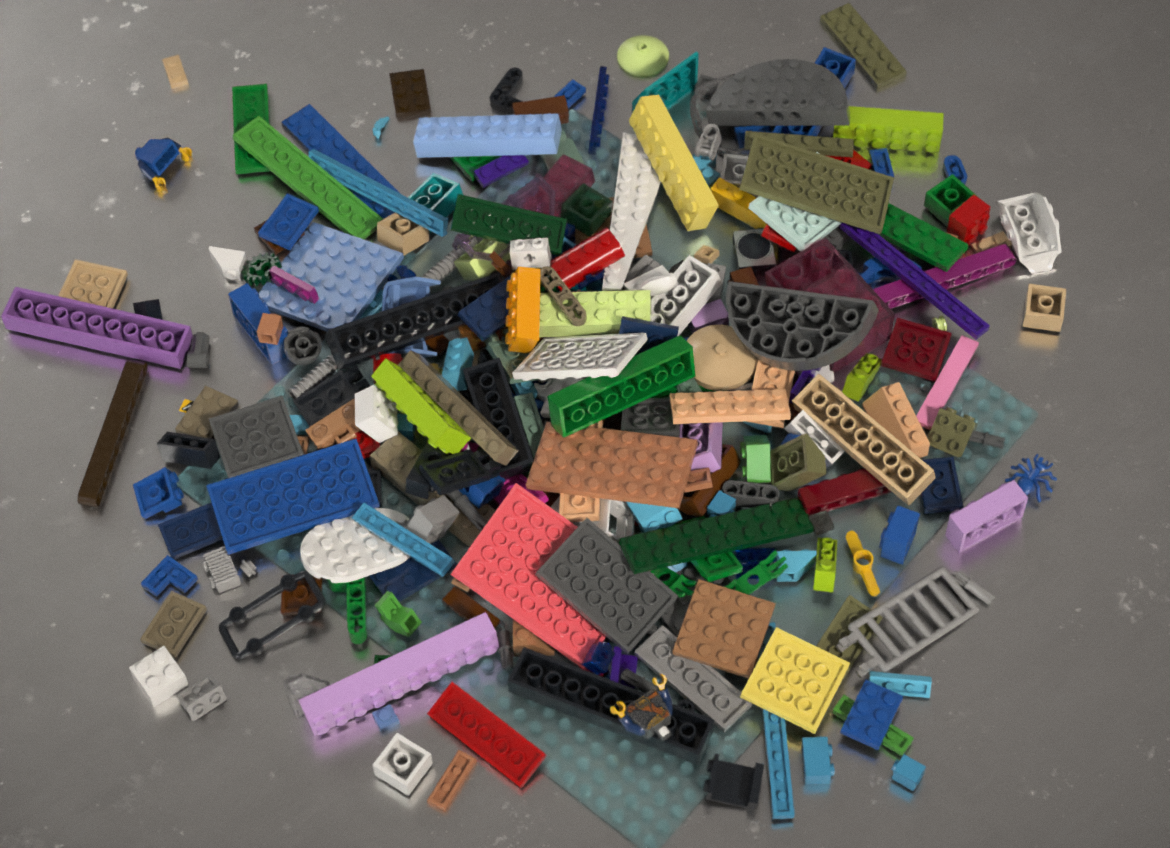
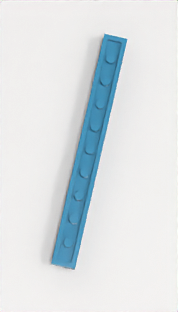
(381, 194)
(777, 756)

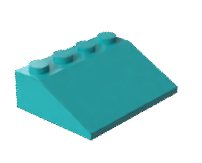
(674, 84)

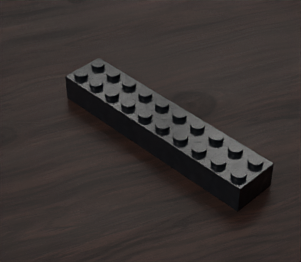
(404, 324)
(592, 696)

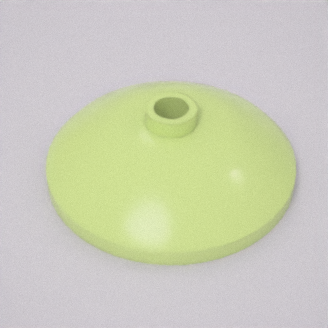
(643, 56)

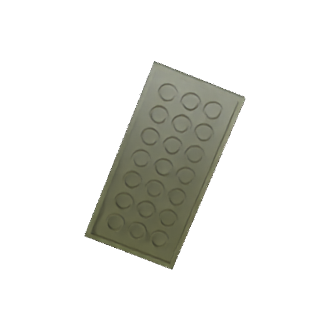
(817, 183)

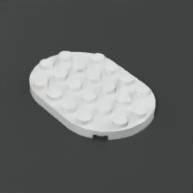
(348, 550)

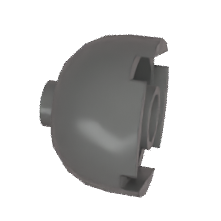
(302, 346)

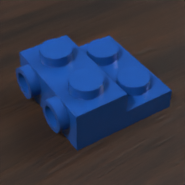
(158, 493)

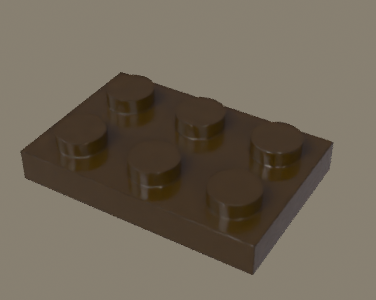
(410, 93)

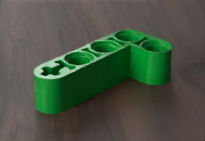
(354, 605)

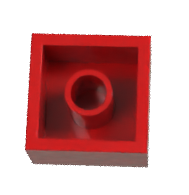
(969, 220)

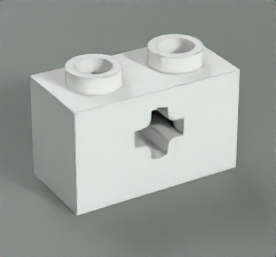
(530, 253)

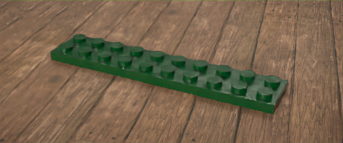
(715, 535)

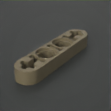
(564, 295)

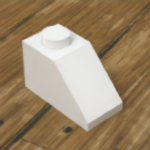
(228, 261)

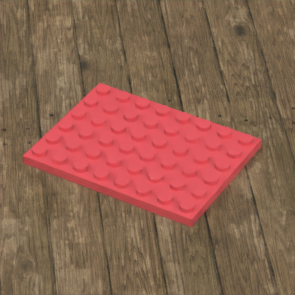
(504, 567)

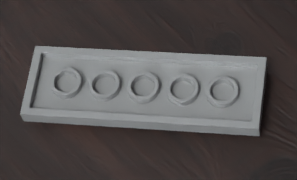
(693, 680)

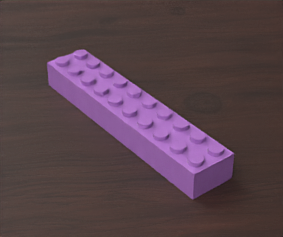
(97, 327)

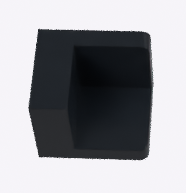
(148, 308)

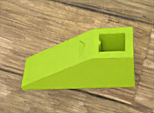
(861, 376)
(825, 564)

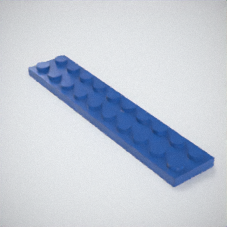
(317, 133)

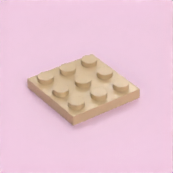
(93, 283)

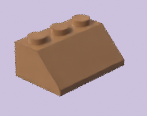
(524, 638)

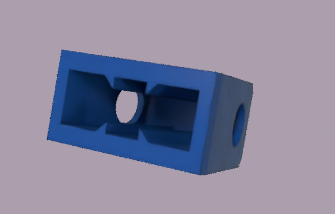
(484, 492)

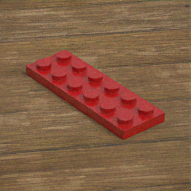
(487, 734)

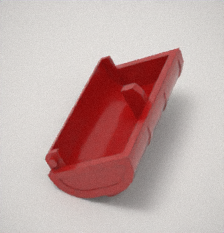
(587, 257)

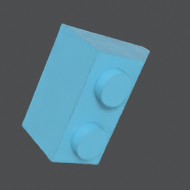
(653, 517)

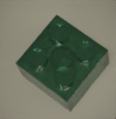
(586, 209)

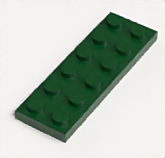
(506, 222)

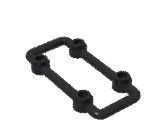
(305, 613)

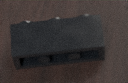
(188, 450)

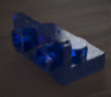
(750, 558)

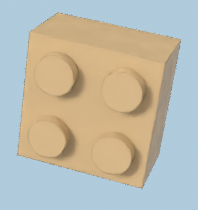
(401, 234)
(1044, 307)

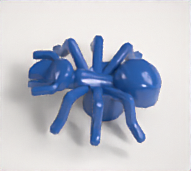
(1029, 480)

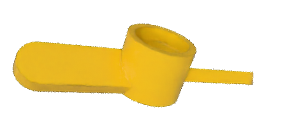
(865, 570)

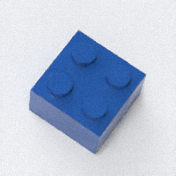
(899, 534)

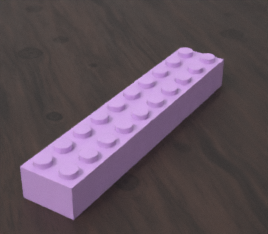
(399, 674)

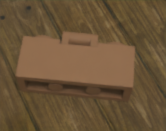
(335, 427)

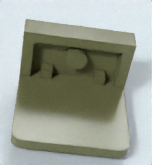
(951, 431)

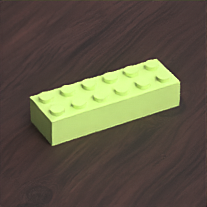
(602, 309)

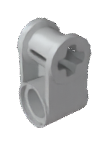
(708, 145)

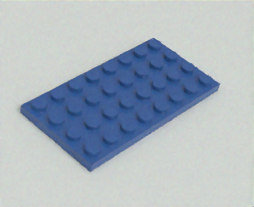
(291, 496)

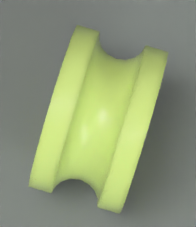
(939, 323)

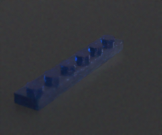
(598, 115)

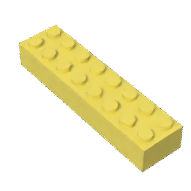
(673, 163)

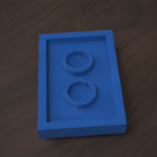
(288, 221)
(871, 714)

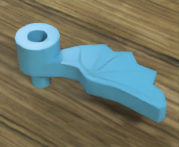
(379, 125)

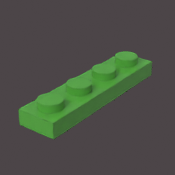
(894, 739)

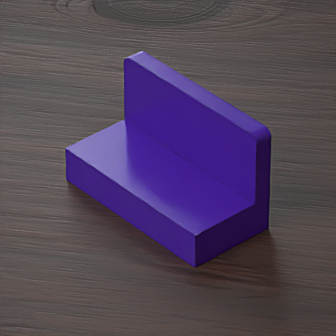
(620, 663)

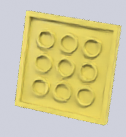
(795, 680)

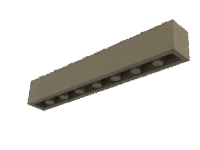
(458, 408)

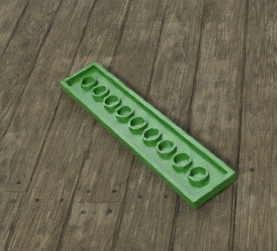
(307, 178)

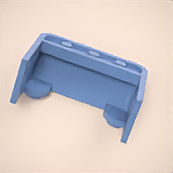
(405, 291)

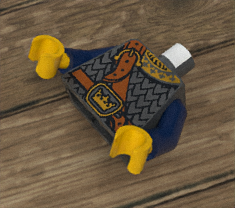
(649, 713)

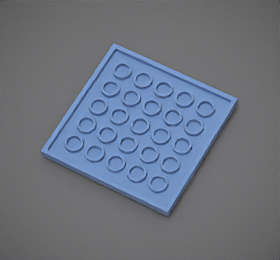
(342, 270)

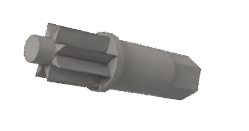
(973, 587)

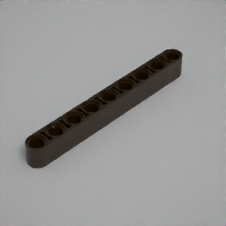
(112, 433)

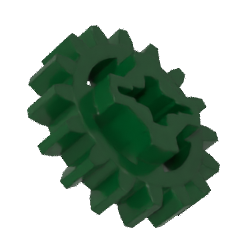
(258, 269)

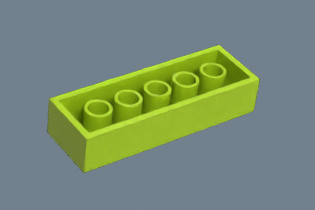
(893, 129)
(420, 408)

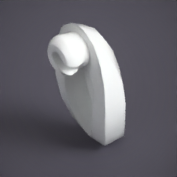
(659, 284)

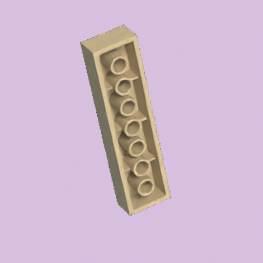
(865, 439)

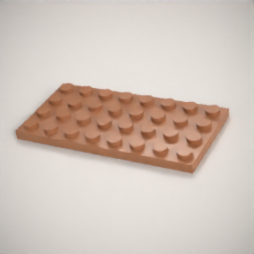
(613, 465)

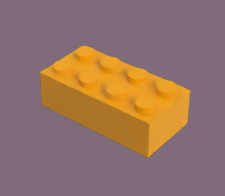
(524, 310)

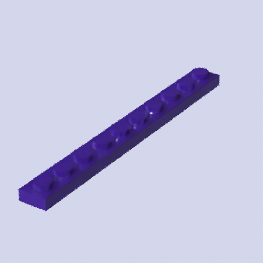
(918, 280)

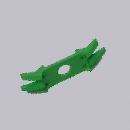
(764, 573)
(675, 581)

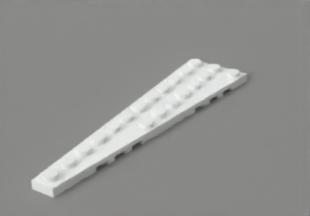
(633, 201)

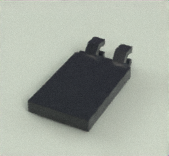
(330, 395)
(459, 471)

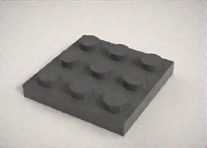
(650, 417)

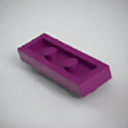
(294, 284)

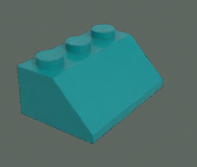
(437, 194)

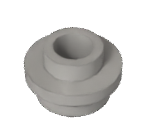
(248, 567)

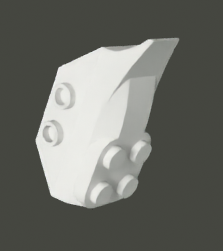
(1032, 230)

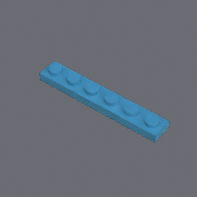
(403, 539)

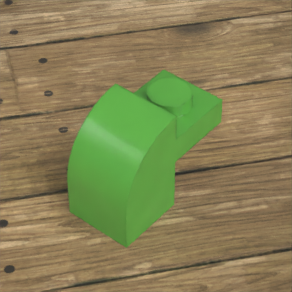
(397, 617)

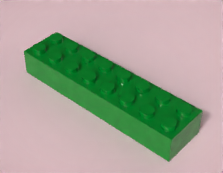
(604, 396)

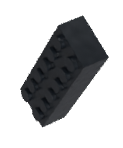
(495, 402)

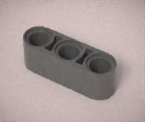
(760, 492)

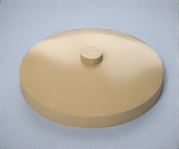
(721, 358)

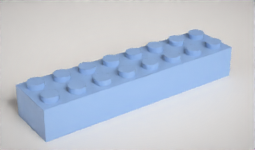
(487, 135)

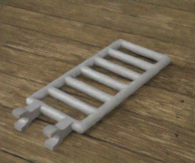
(898, 599)

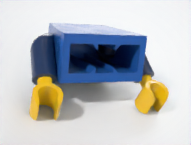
(157, 156)

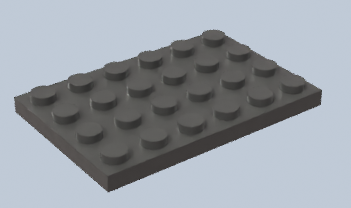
(600, 585)

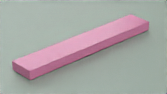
(947, 381)

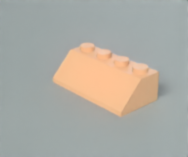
(894, 413)

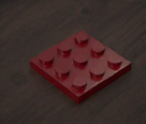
(916, 349)

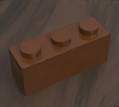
(550, 105)

